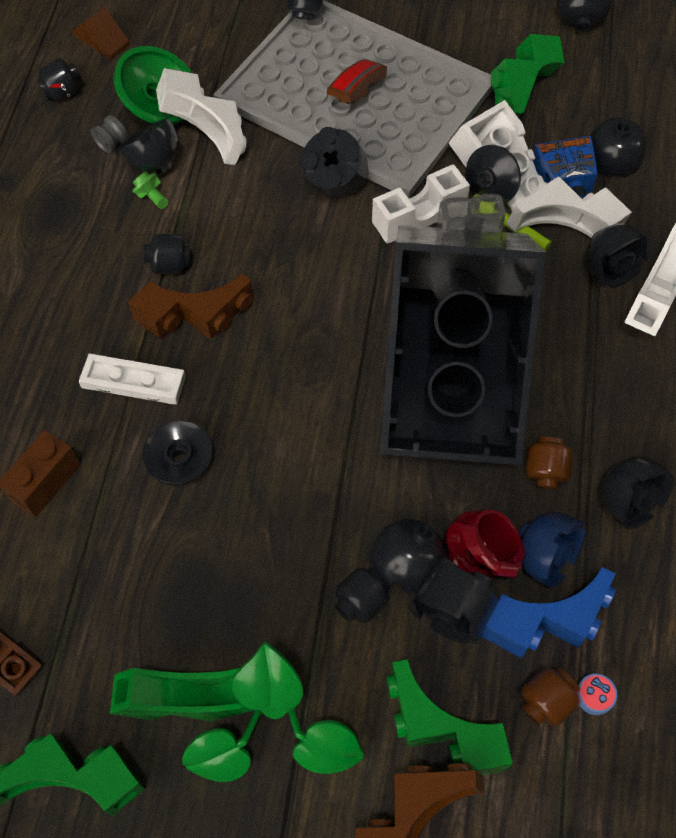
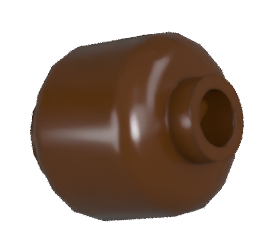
(549, 462)
(550, 696)

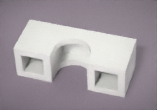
(421, 210)

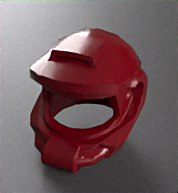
(482, 542)

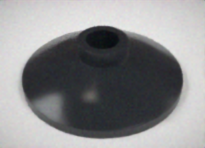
(501, 168)
(177, 439)

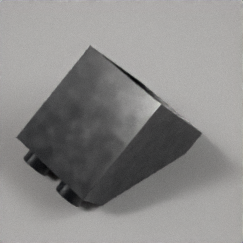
(461, 344)

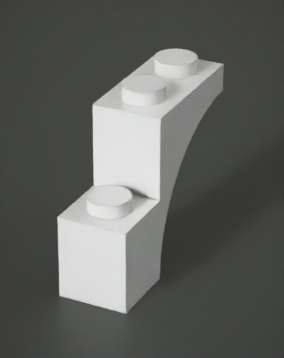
(218, 118)
(561, 205)
(657, 292)

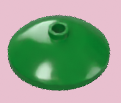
(138, 77)

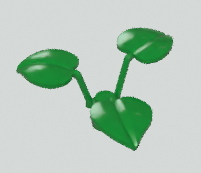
(273, 688)

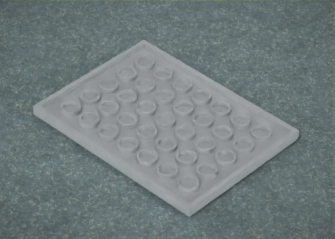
(399, 124)

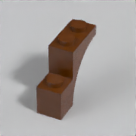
(208, 311)
(421, 796)

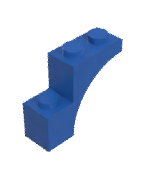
(573, 619)

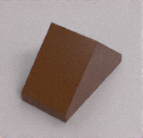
(102, 34)

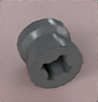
(109, 134)

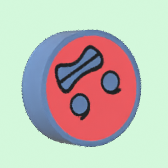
(597, 694)

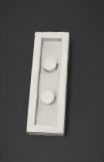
(132, 379)

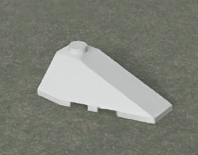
(501, 128)

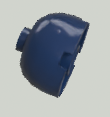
(550, 544)

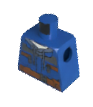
(570, 160)

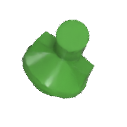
(146, 185)

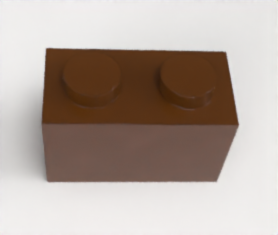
(39, 473)

